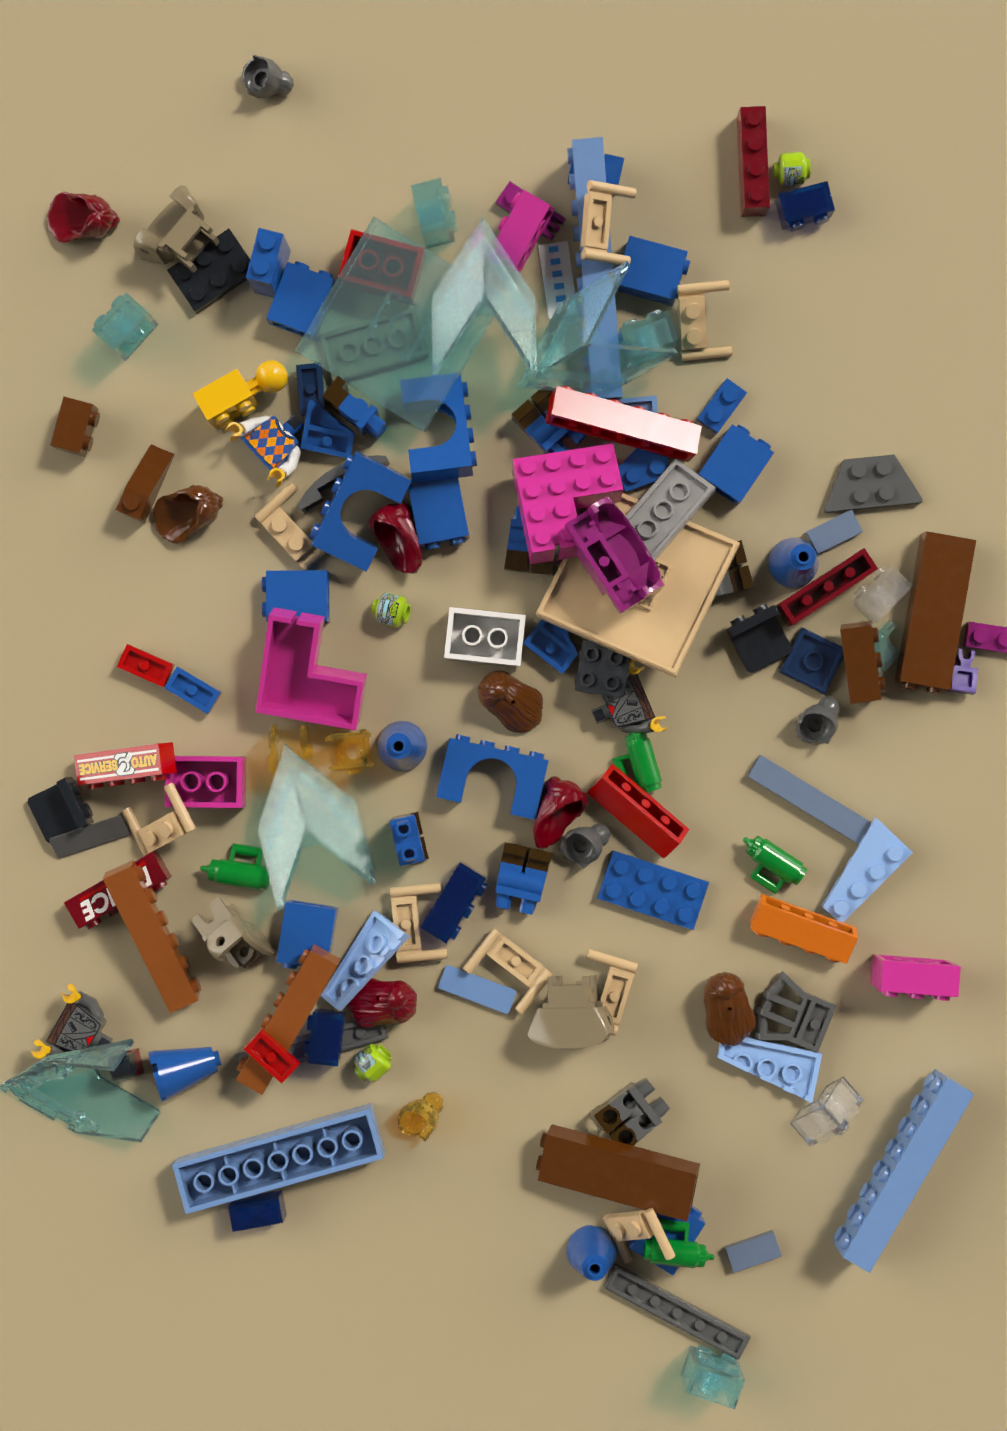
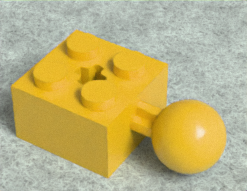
(234, 396)

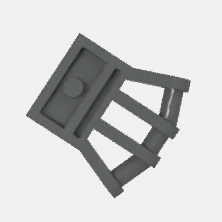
(809, 1022)

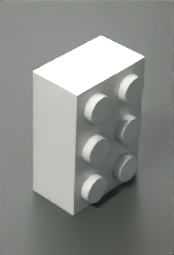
(484, 637)

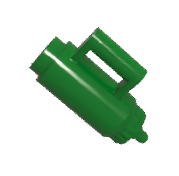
(642, 762)
(776, 861)
(239, 873)
(688, 1253)

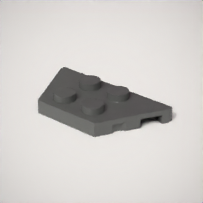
(871, 484)

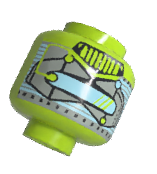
(792, 169)
(391, 610)
(372, 1062)

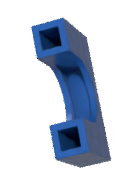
(454, 456)
(360, 474)
(463, 755)

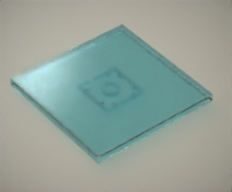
(380, 326)

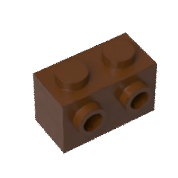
(75, 426)

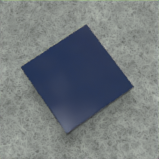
(812, 661)

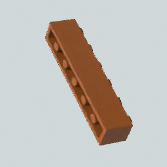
(152, 936)
(291, 1011)

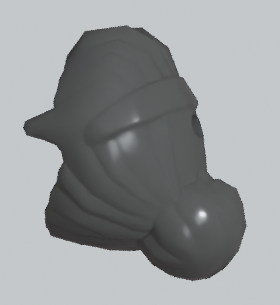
(265, 78)
(822, 731)
(584, 854)

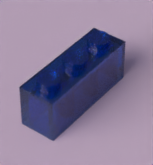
(455, 902)

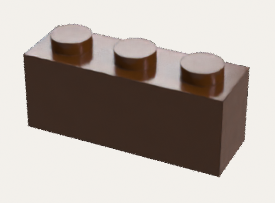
(862, 661)

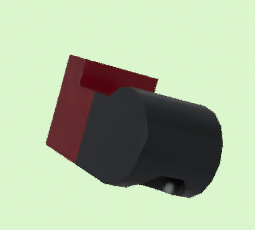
(129, 1066)

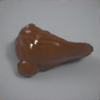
(186, 512)
(511, 701)
(727, 1009)

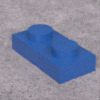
(721, 406)
(193, 690)

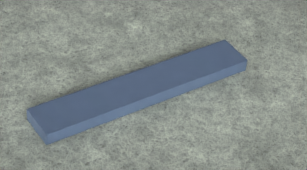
(809, 799)

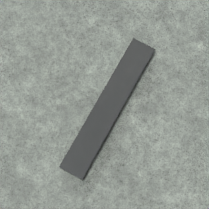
(352, 1037)
(677, 1311)

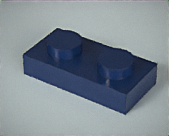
(310, 386)

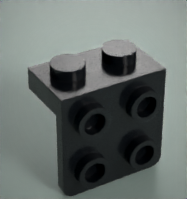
(759, 638)
(601, 671)
(60, 808)

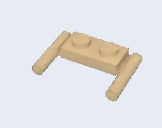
(597, 221)
(693, 321)
(286, 531)
(165, 828)
(407, 918)
(514, 961)
(616, 984)
(636, 1226)

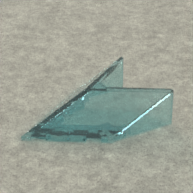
(483, 284)
(578, 355)
(308, 811)
(74, 1091)

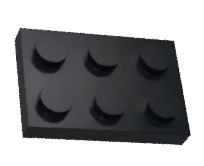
(217, 272)

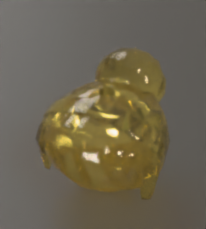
(421, 1116)

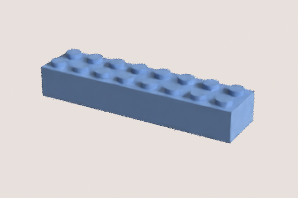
(279, 1158)
(901, 1170)

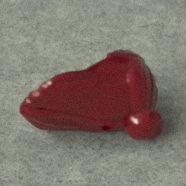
(80, 217)
(397, 536)
(559, 808)
(383, 1003)

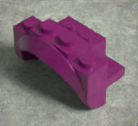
(615, 555)

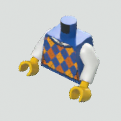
(271, 443)

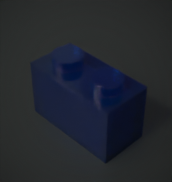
(805, 206)
(325, 1037)
(257, 1211)

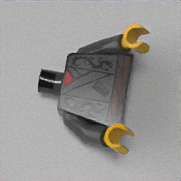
(632, 711)
(77, 1026)

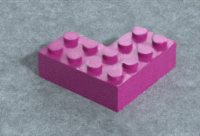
(553, 488)
(296, 685)

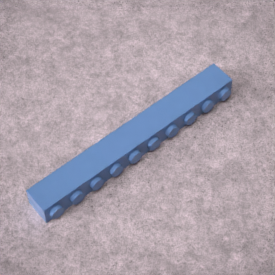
(589, 164)

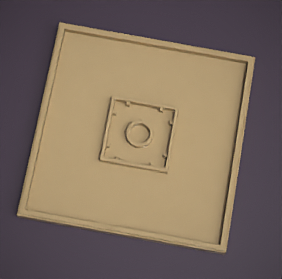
(663, 625)

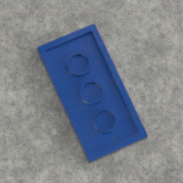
(653, 890)

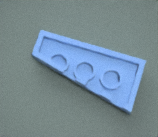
(866, 870)
(368, 953)
(780, 1064)

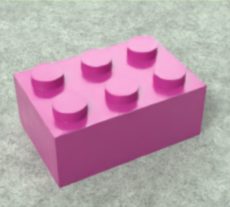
(523, 227)
(209, 781)
(915, 977)

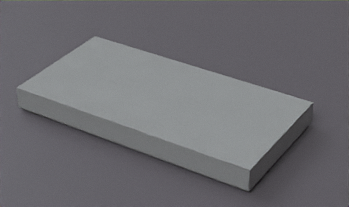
(669, 506)

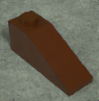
(145, 484)

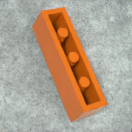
(803, 929)

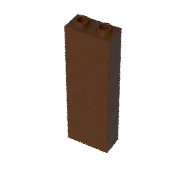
(935, 612)
(618, 1172)

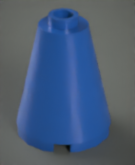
(793, 562)
(413, 741)
(182, 1068)
(591, 1252)

